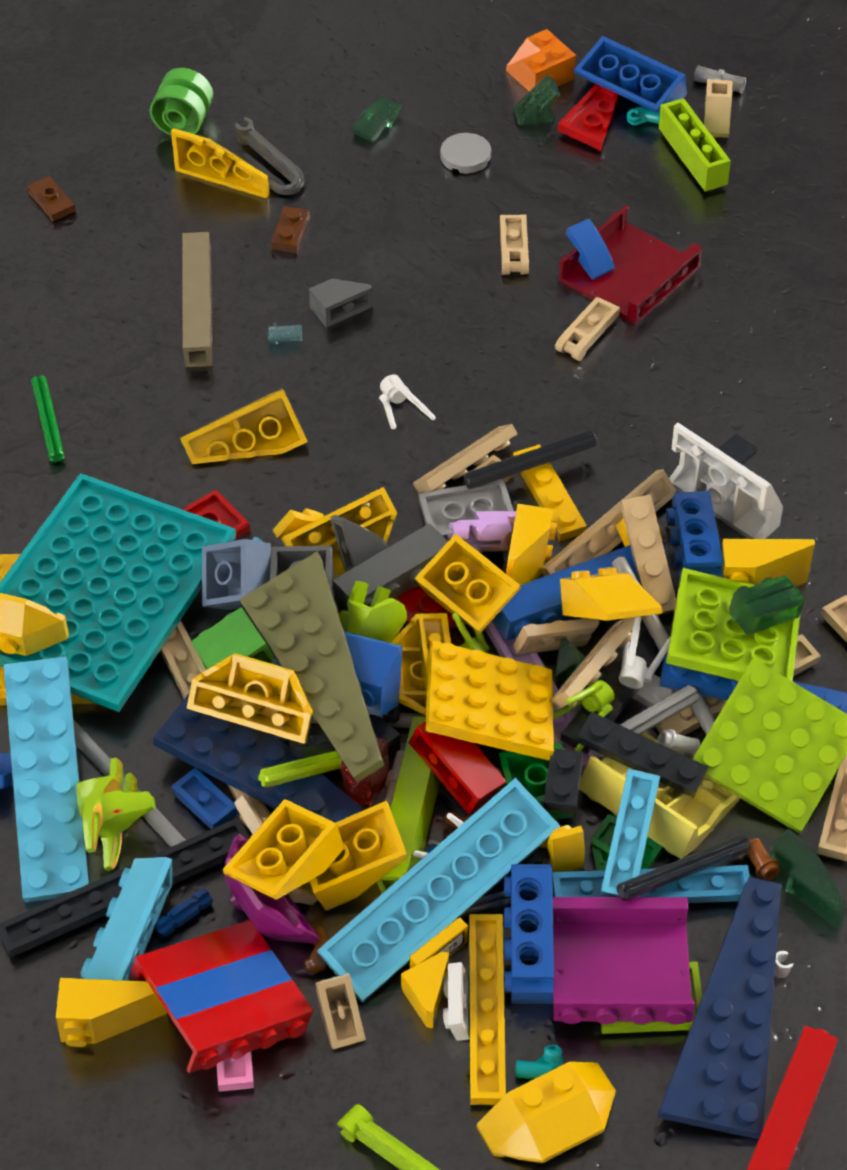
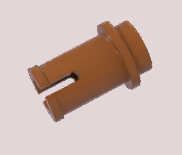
(765, 865)

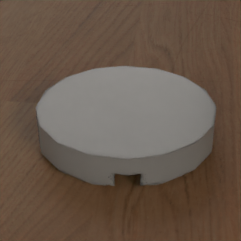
(465, 152)

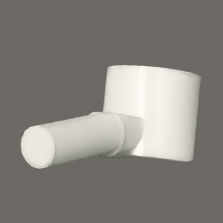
(782, 971)

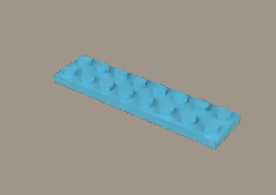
(45, 779)
(438, 889)

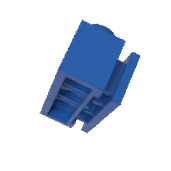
(694, 533)
(529, 982)

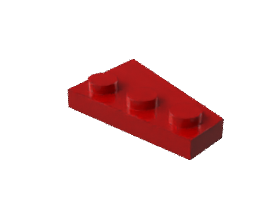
(590, 117)

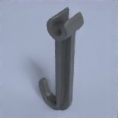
(249, 136)

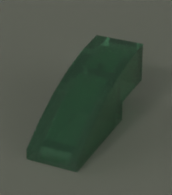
(808, 878)

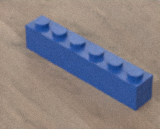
(541, 599)

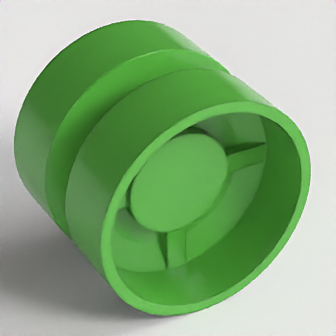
(181, 101)

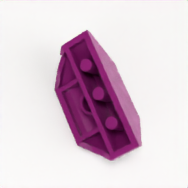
(272, 918)

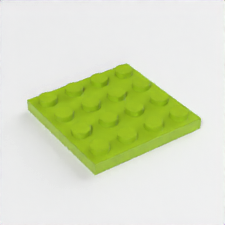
(712, 642)
(775, 745)

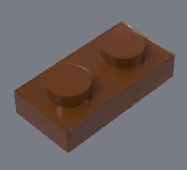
(290, 229)

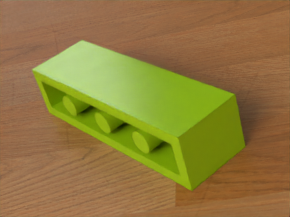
(694, 144)

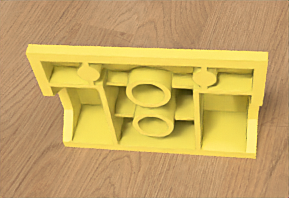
(677, 819)

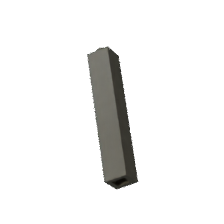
(197, 299)

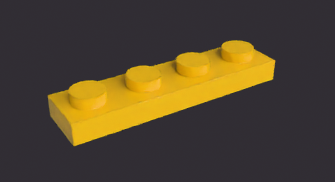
(552, 495)

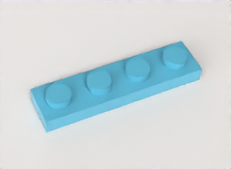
(630, 830)

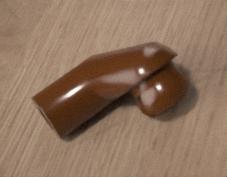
(315, 962)

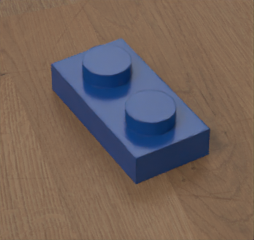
(204, 799)

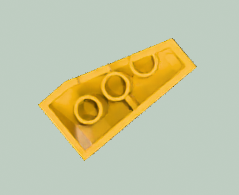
(213, 163)
(252, 431)

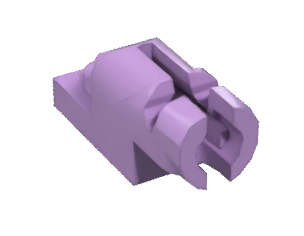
(488, 532)

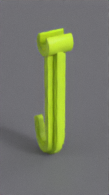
(361, 1126)

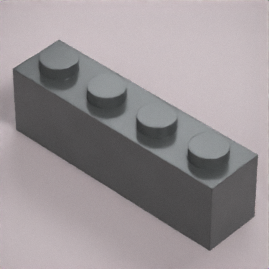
(393, 567)

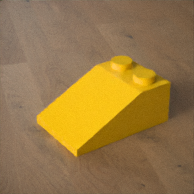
(530, 543)
(758, 559)
(467, 583)
(605, 596)
(286, 851)
(369, 853)
(103, 1008)

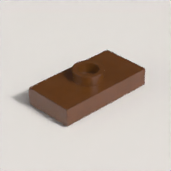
(51, 198)

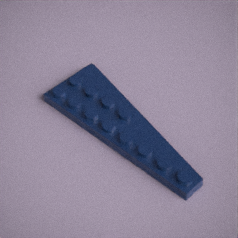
(237, 756)
(726, 1052)

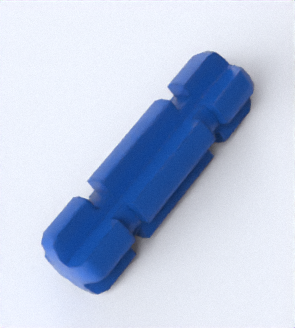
(183, 912)

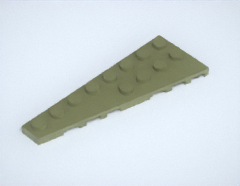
(306, 635)

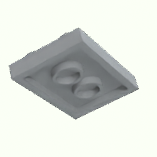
(461, 503)

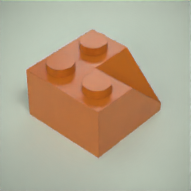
(541, 56)

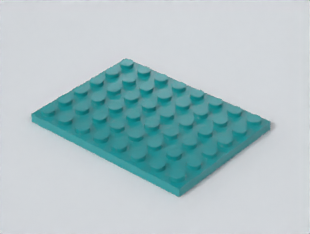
(119, 576)

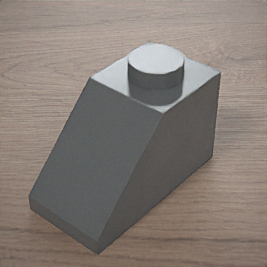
(339, 300)
(355, 542)

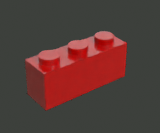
(459, 767)

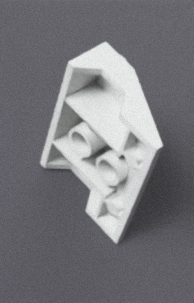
(736, 492)

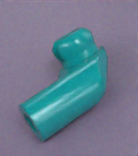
(642, 115)
(549, 1061)

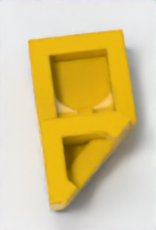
(294, 520)

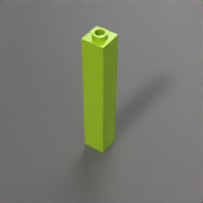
(412, 807)

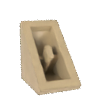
(339, 1011)

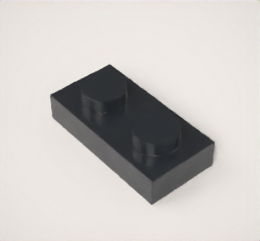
(563, 781)

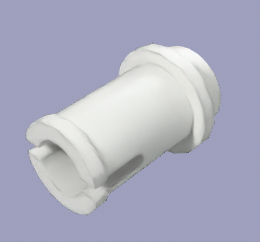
(679, 743)

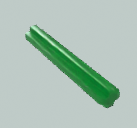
(48, 419)

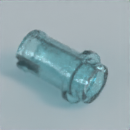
(284, 333)

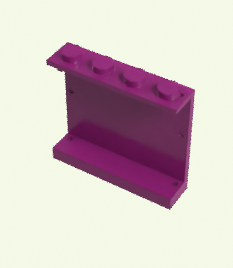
(621, 960)

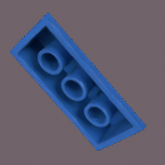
(632, 75)
(377, 670)

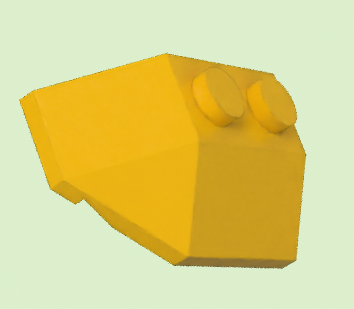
(371, 512)
(28, 626)
(416, 641)
(253, 696)
(549, 1113)

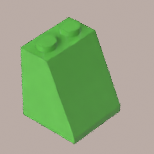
(230, 636)

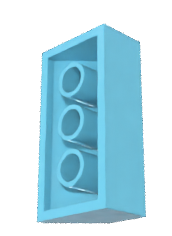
(131, 919)

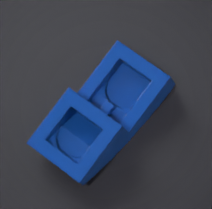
(593, 252)

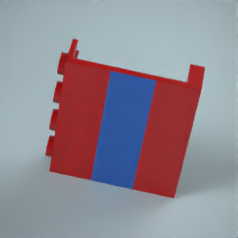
(225, 993)

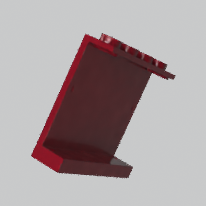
(643, 270)

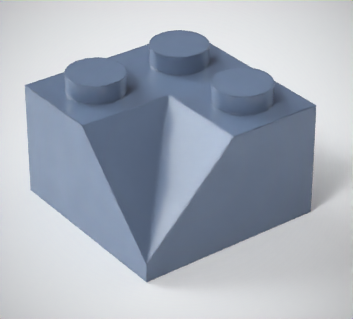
(233, 571)

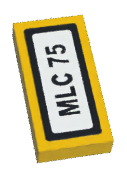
(447, 940)

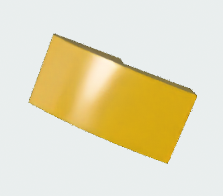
(566, 849)

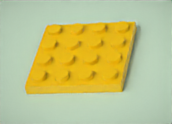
(490, 700)

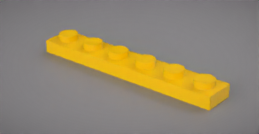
(486, 1009)

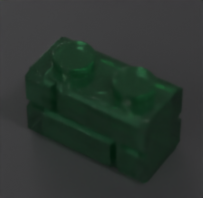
(766, 604)

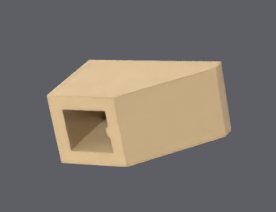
(718, 107)

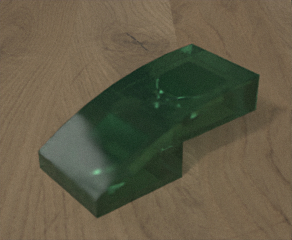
(375, 118)

